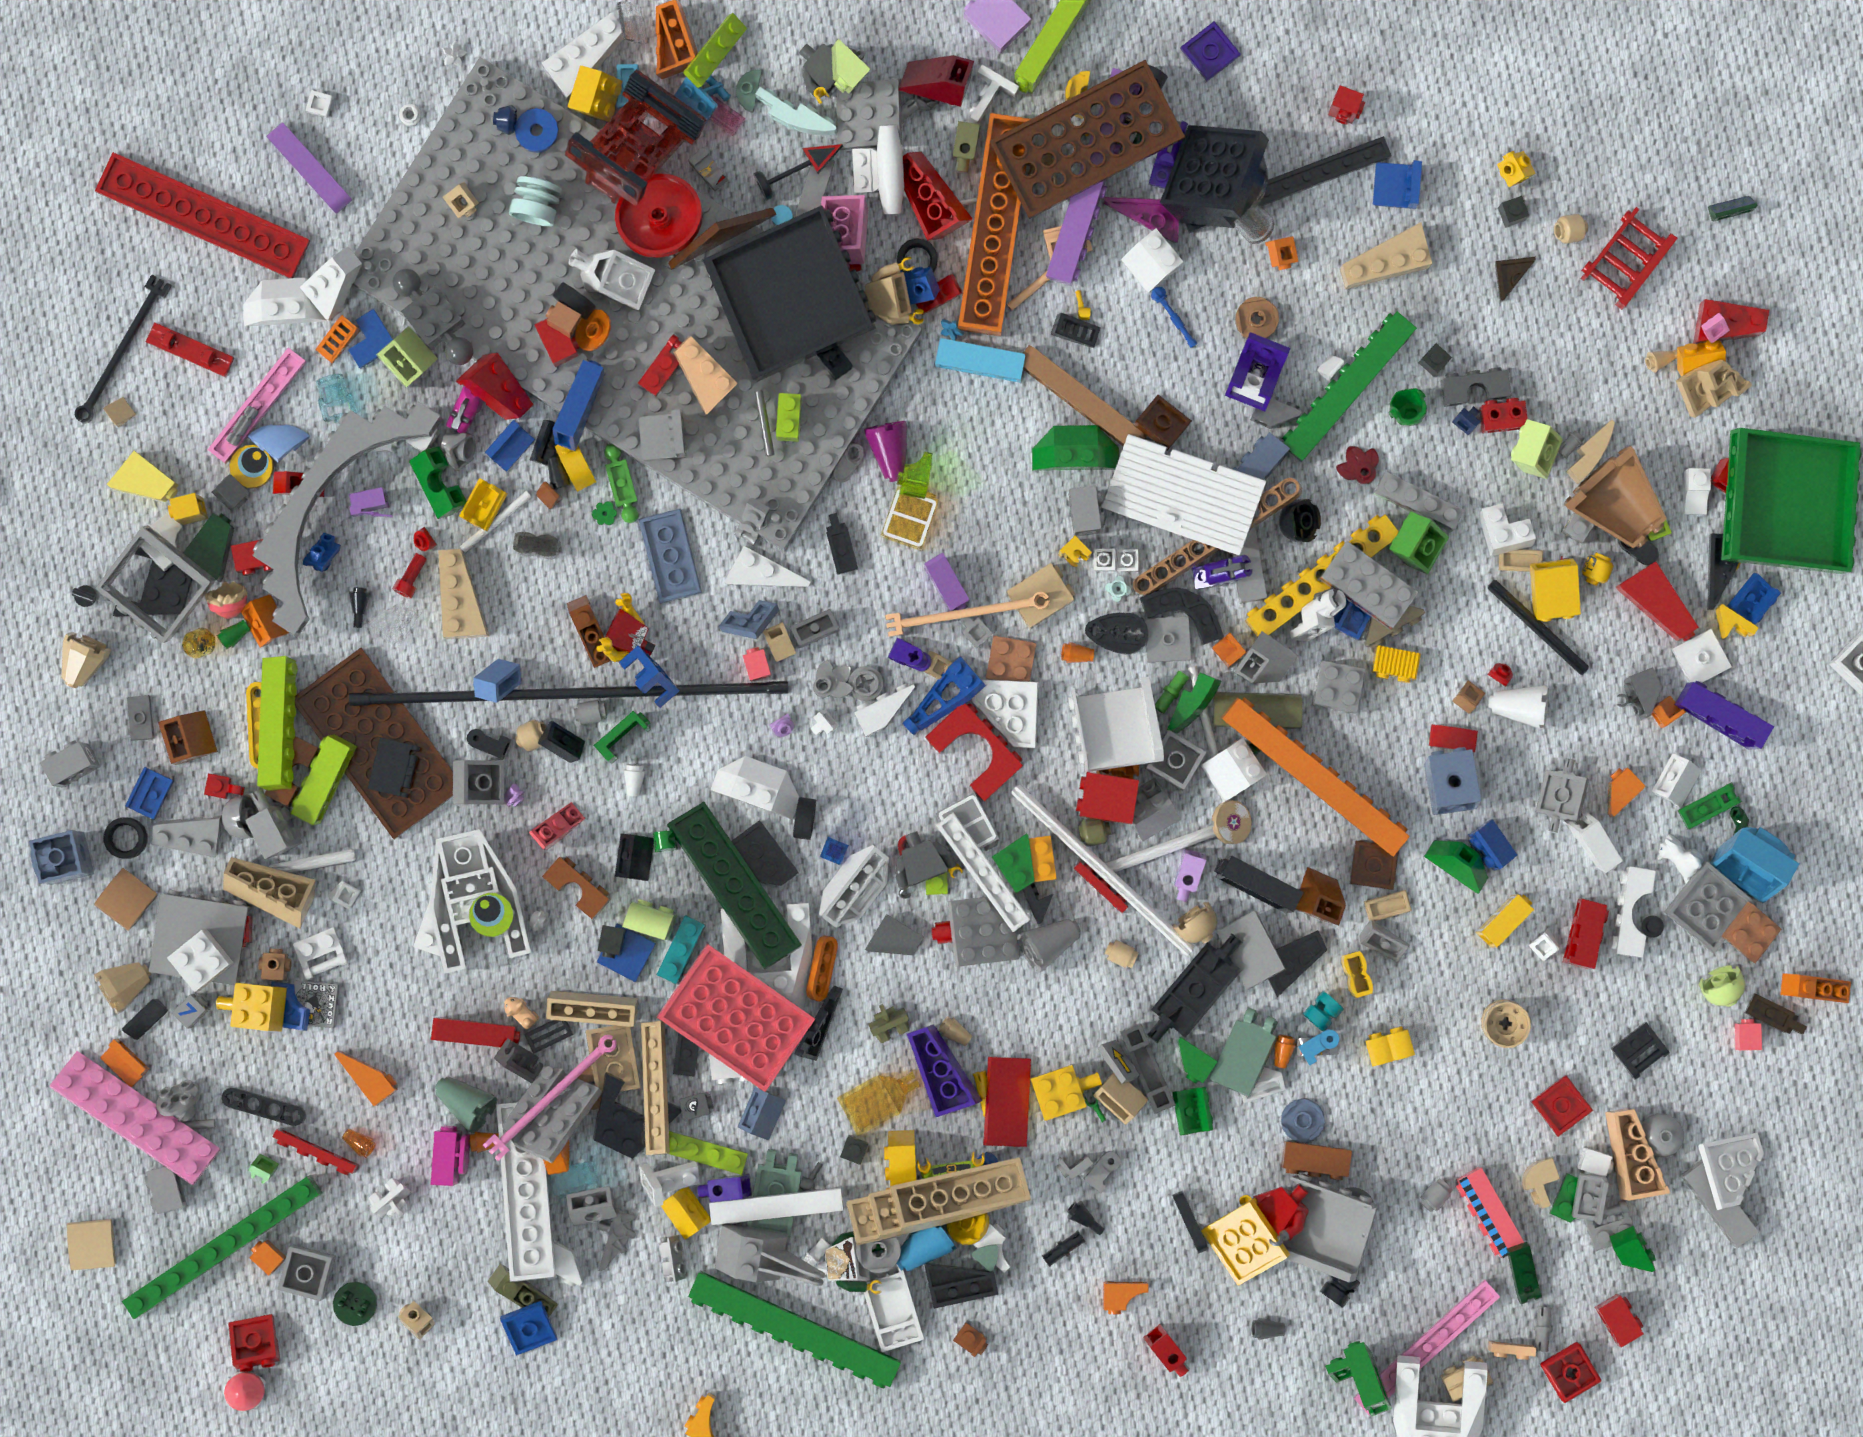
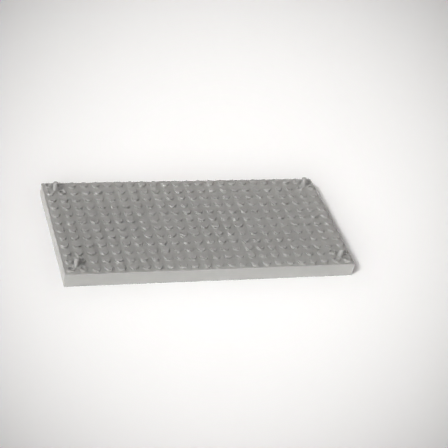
(504, 282)

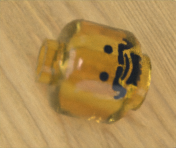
(198, 643)

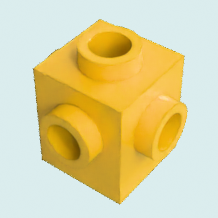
(1515, 168)

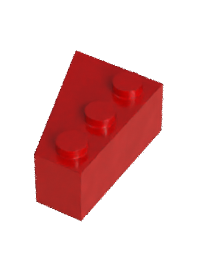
(1740, 319)
(497, 386)

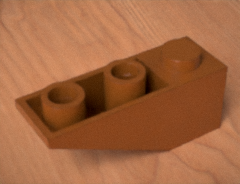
(588, 629)

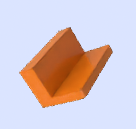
(259, 619)
(124, 1062)

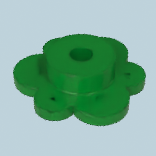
(600, 509)

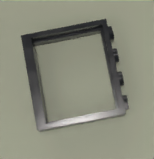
(1258, 884)

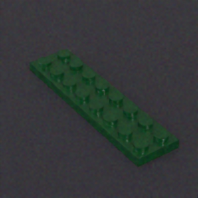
(734, 885)

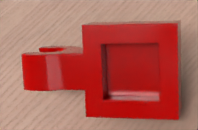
(220, 786)

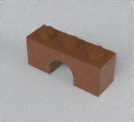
(304, 755)
(593, 898)

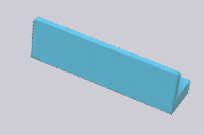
(980, 360)

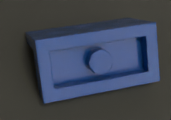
(509, 446)

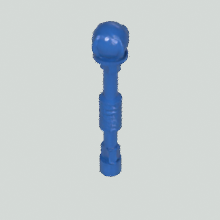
(1159, 295)

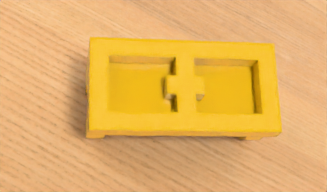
(483, 504)
(1073, 550)

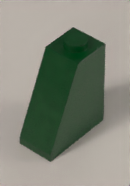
(212, 545)

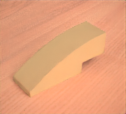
(1591, 453)

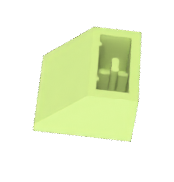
(407, 356)

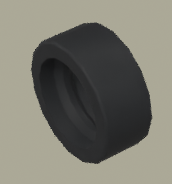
(920, 243)
(573, 299)
(804, 818)
(108, 838)

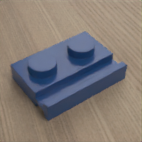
(149, 793)

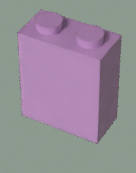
(997, 21)

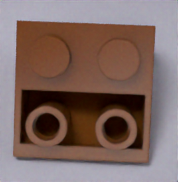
(187, 737)
(1321, 897)

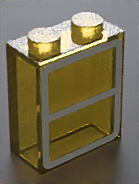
(910, 519)

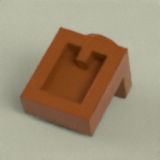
(971, 1339)

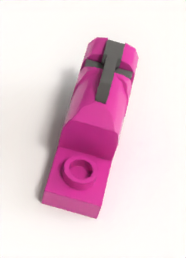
(464, 411)

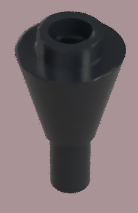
(359, 599)
(1081, 1215)

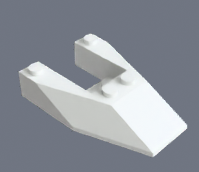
(462, 873)
(789, 974)
(1438, 1419)

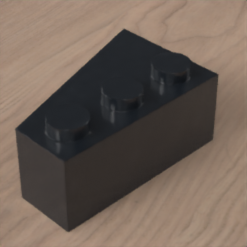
(958, 1284)

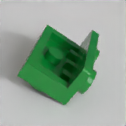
(1193, 1110)

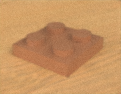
(1010, 659)
(1751, 932)

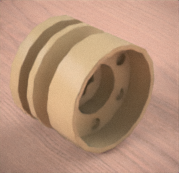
(1512, 1034)

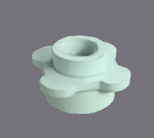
(1124, 589)

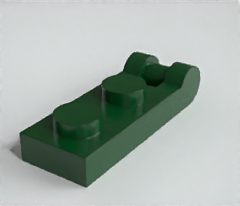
(1523, 1272)

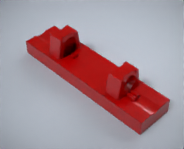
(190, 349)

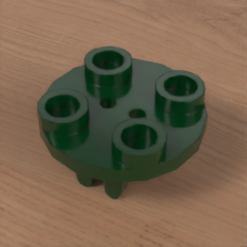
(364, 1308)

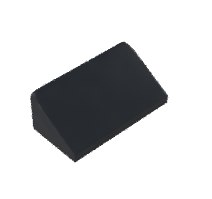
(545, 444)
(562, 742)
(145, 1019)

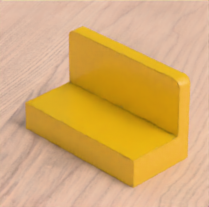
(686, 1212)

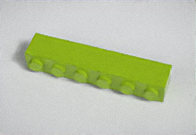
(277, 723)

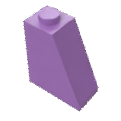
(946, 582)

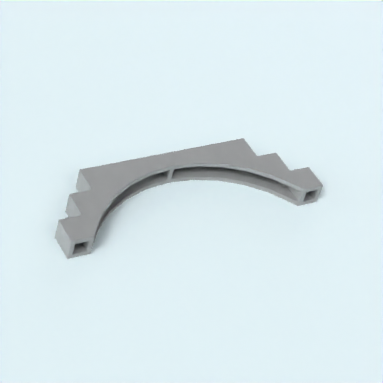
(350, 441)

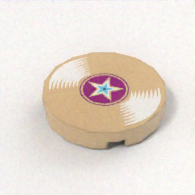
(1231, 822)

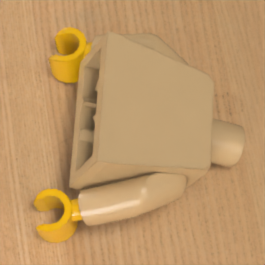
(889, 295)

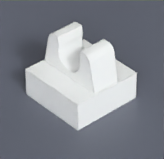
(824, 722)

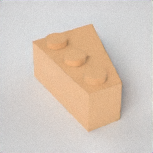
(704, 374)

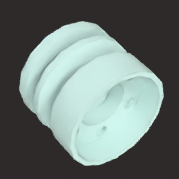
(536, 196)

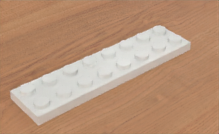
(525, 1210)

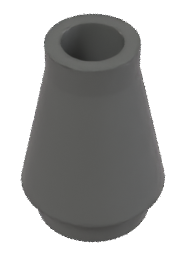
(1267, 1329)

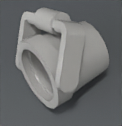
(458, 446)

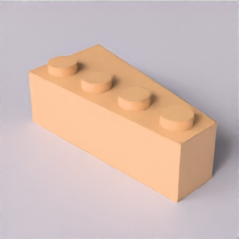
(1633, 1158)

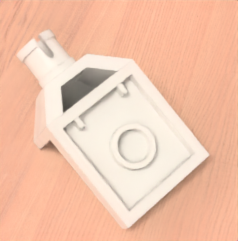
(614, 275)

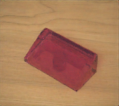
(726, 117)

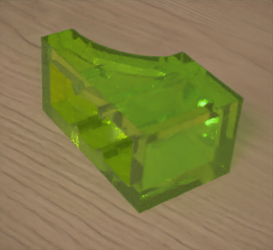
(915, 477)

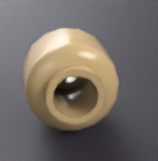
(1570, 228)
(529, 734)

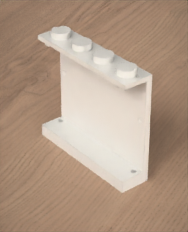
(1116, 728)

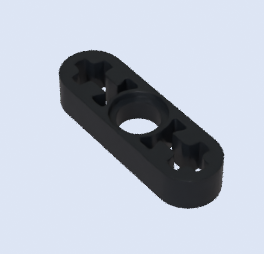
(1190, 1222)

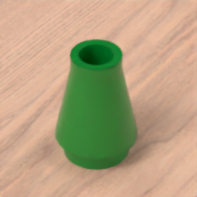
(233, 634)

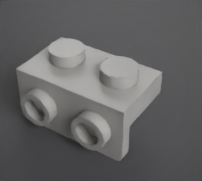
(1080, 1168)
(1591, 1197)

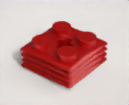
(1584, 1375)

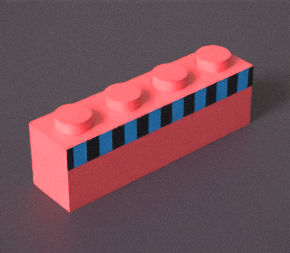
(1489, 1210)

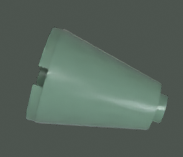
(466, 1102)

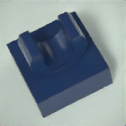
(1467, 420)

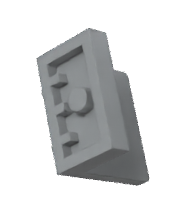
(662, 436)

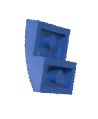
(1351, 620)

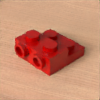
(253, 1343)

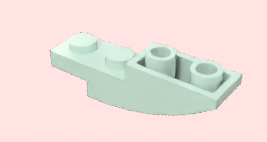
(803, 119)

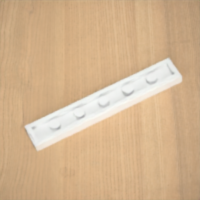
(983, 872)
(776, 1206)

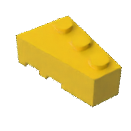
(901, 1157)

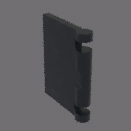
(393, 767)

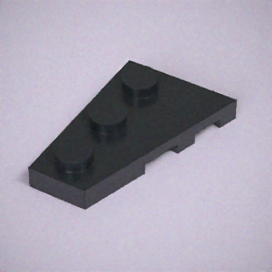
(1297, 958)

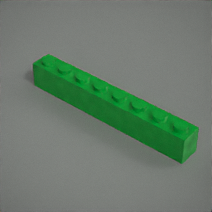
(1349, 386)

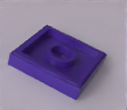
(1210, 51)

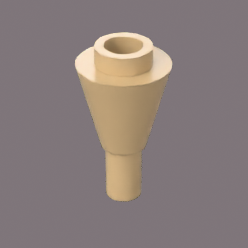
(1659, 359)

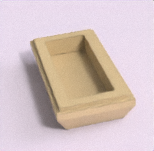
(1519, 560)
(1387, 906)

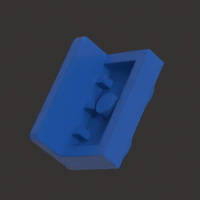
(1754, 599)

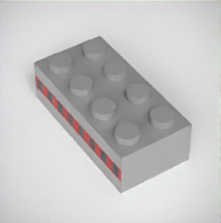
(1368, 585)

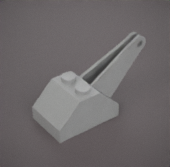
(761, 1256)

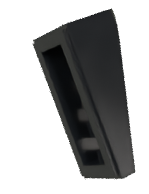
(1056, 330)

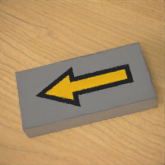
(1118, 1061)

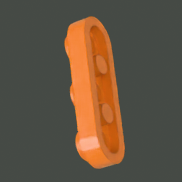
(822, 968)

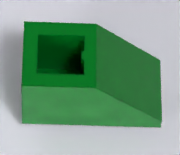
(1631, 1249)

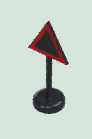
(818, 158)

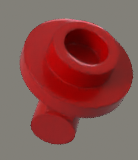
(424, 540)
(1501, 673)

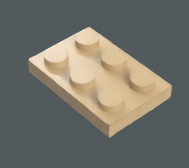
(619, 1062)

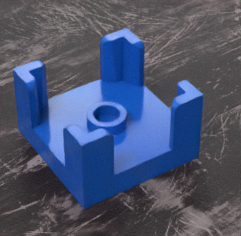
(650, 675)

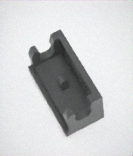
(519, 1060)

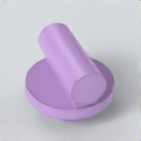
(782, 726)
(513, 796)

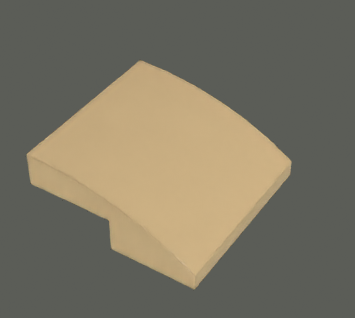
(91, 1244)

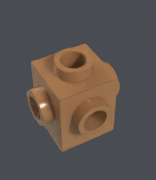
(274, 973)

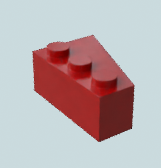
(1586, 934)

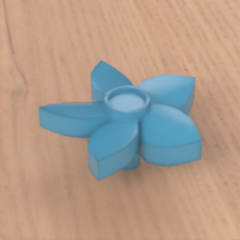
(951, 329)

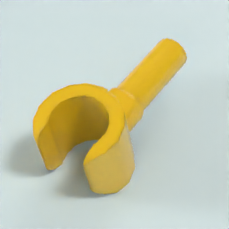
(1083, 312)

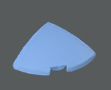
(278, 439)

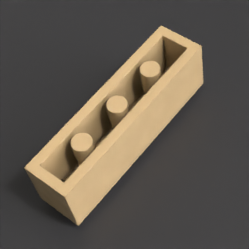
(592, 1008)

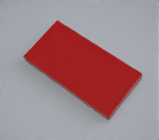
(1007, 1101)

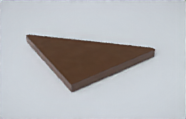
(720, 233)

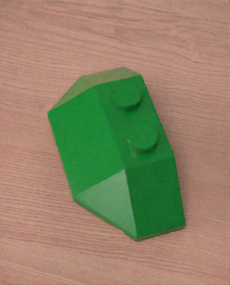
(1075, 449)

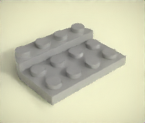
(558, 1121)

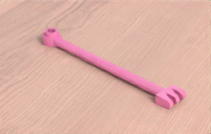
(548, 1098)

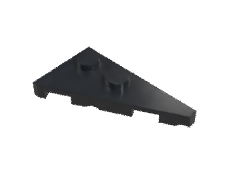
(1719, 571)
(814, 1037)

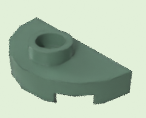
(746, 89)

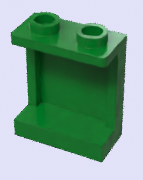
(618, 732)

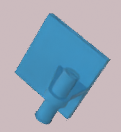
(699, 98)

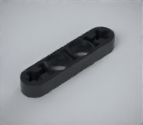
(264, 1103)

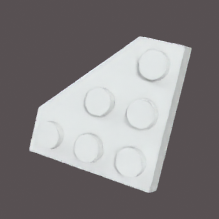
(1011, 709)
(1731, 1167)

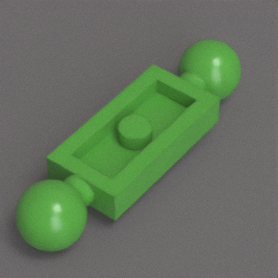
(621, 483)

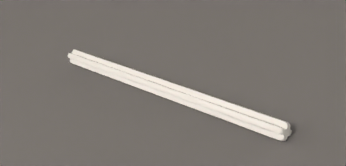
(1102, 869)

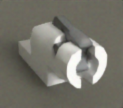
(1319, 615)

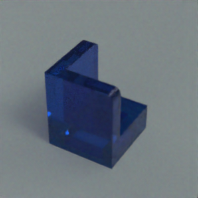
(834, 851)

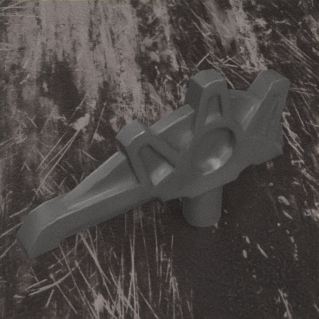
(618, 1234)

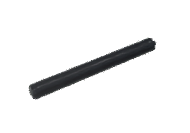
(1538, 627)

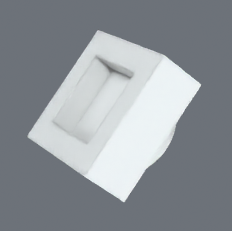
(319, 104)

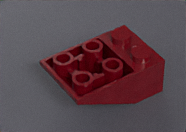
(938, 78)

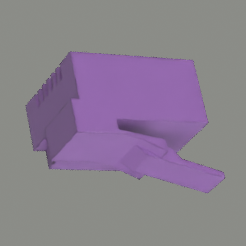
(368, 501)

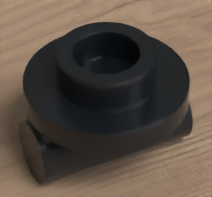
(84, 595)

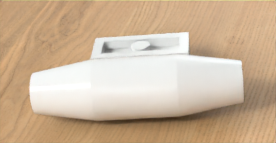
(881, 169)

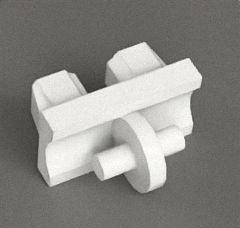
(392, 1202)

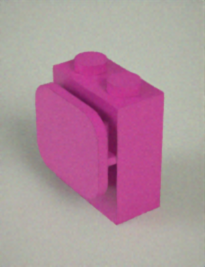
(449, 1156)

